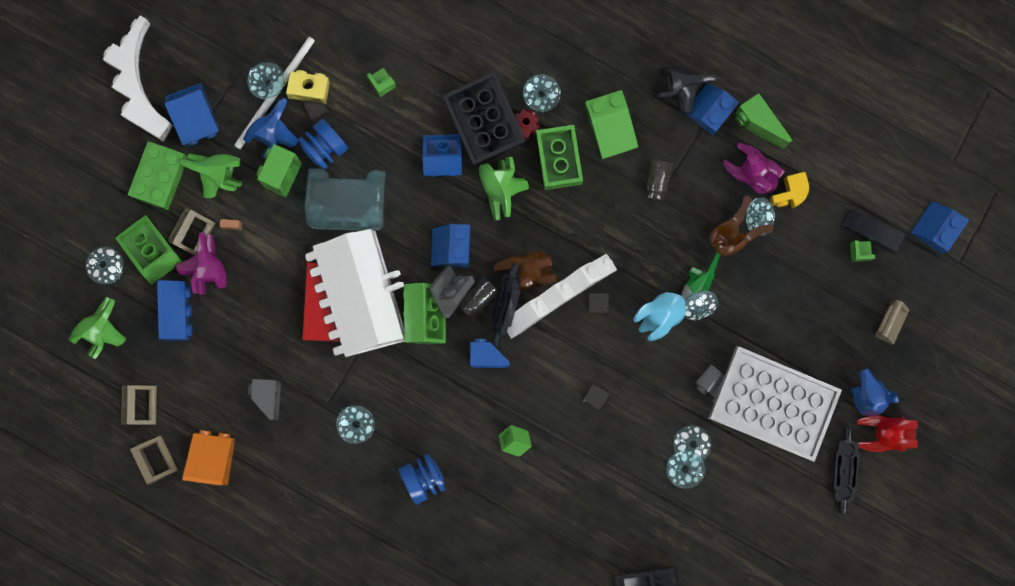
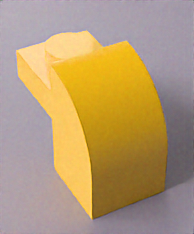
(797, 191)

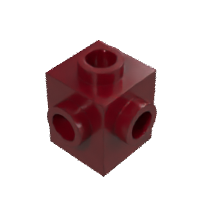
(532, 120)

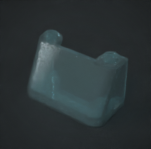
(345, 202)

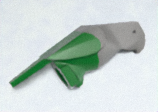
(700, 280)

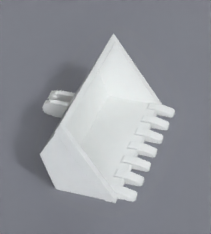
(358, 292)

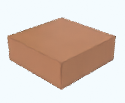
(230, 224)

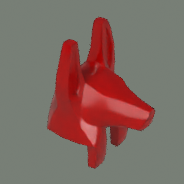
(891, 433)

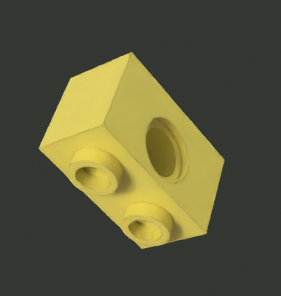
(296, 86)

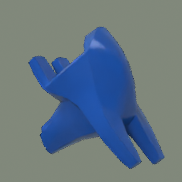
(271, 129)
(872, 396)

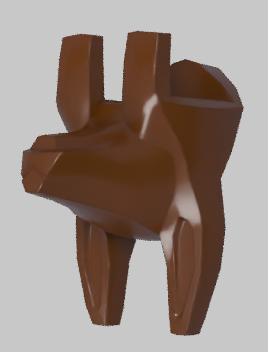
(532, 271)

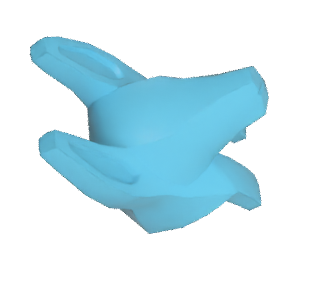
(661, 315)

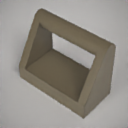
(182, 227)
(892, 321)
(128, 405)
(144, 464)

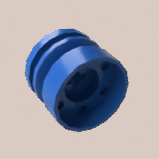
(323, 144)
(421, 479)

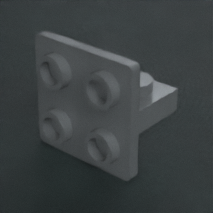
(450, 290)

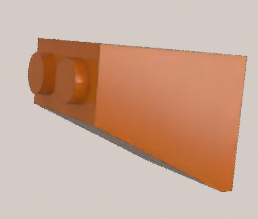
(209, 458)

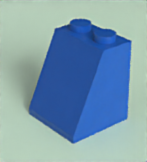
(191, 114)
(451, 246)

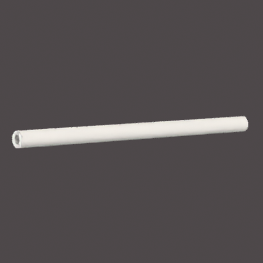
(267, 103)

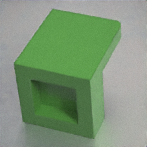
(381, 82)
(861, 251)
(515, 440)

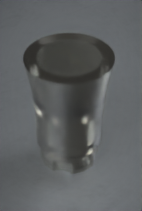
(658, 179)
(478, 297)

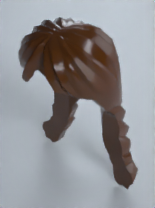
(726, 236)

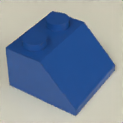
(712, 108)
(442, 155)
(939, 227)
(485, 355)

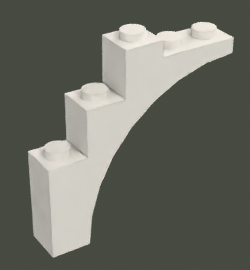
(128, 83)
(560, 294)

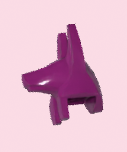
(756, 171)
(204, 266)

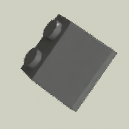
(266, 396)

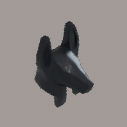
(683, 85)

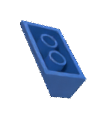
(174, 310)

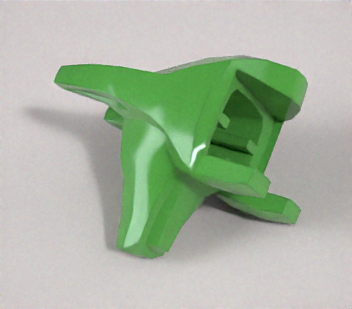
(214, 172)
(501, 186)
(98, 329)

